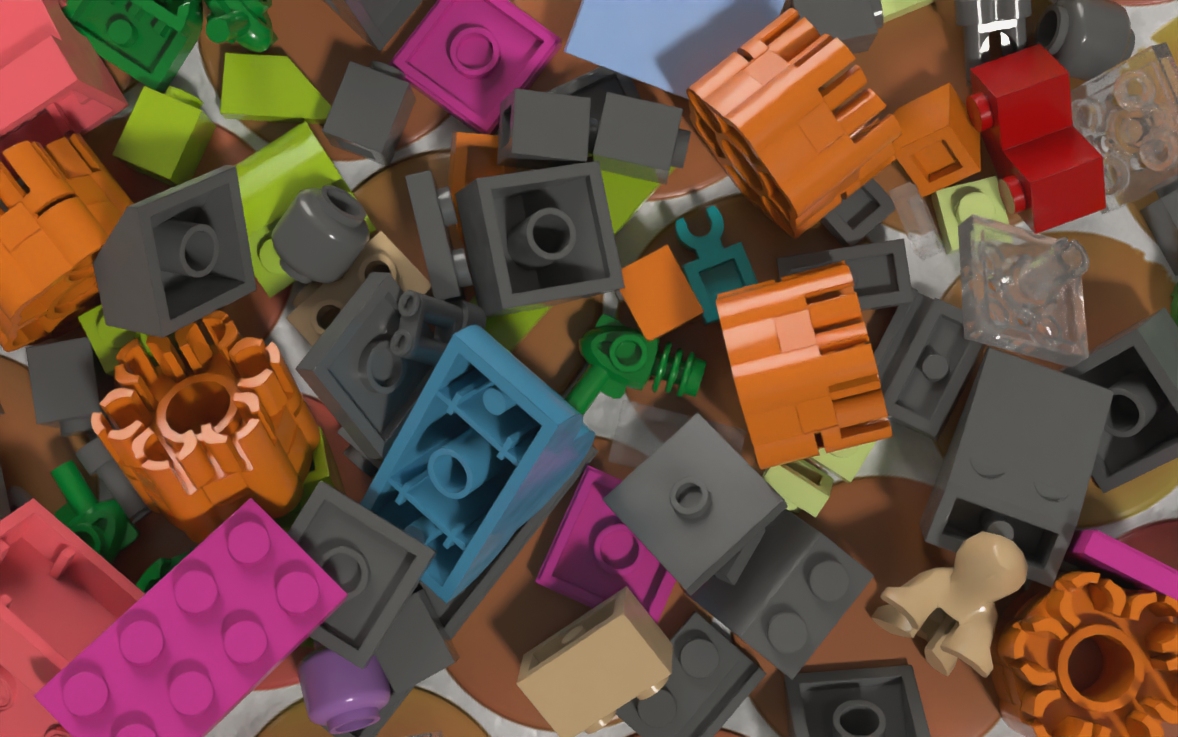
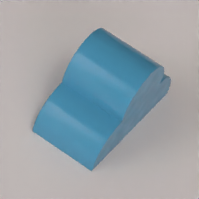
(476, 458)

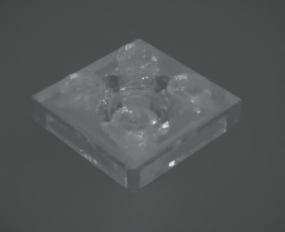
(1142, 126)
(1044, 274)

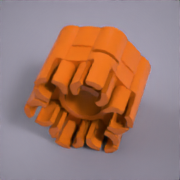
(780, 128)
(52, 237)
(803, 365)
(208, 426)
(1137, 649)

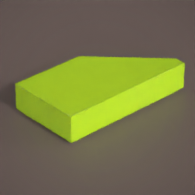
(269, 90)

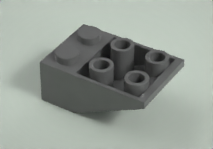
(1019, 461)

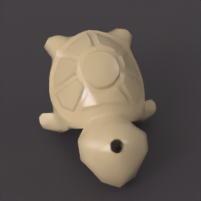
(956, 604)

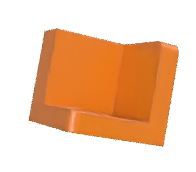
(937, 140)
(658, 294)

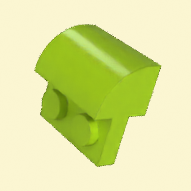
(270, 184)

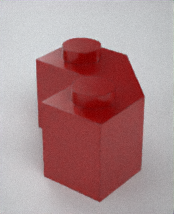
(1028, 129)

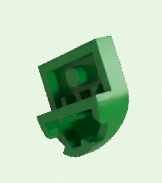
(140, 35)

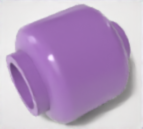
(340, 692)

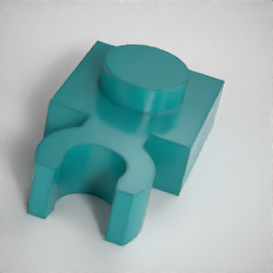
(715, 267)

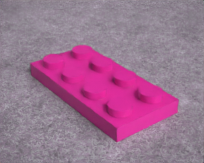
(197, 636)

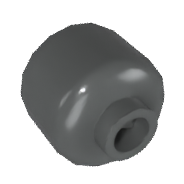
(1086, 35)
(320, 235)

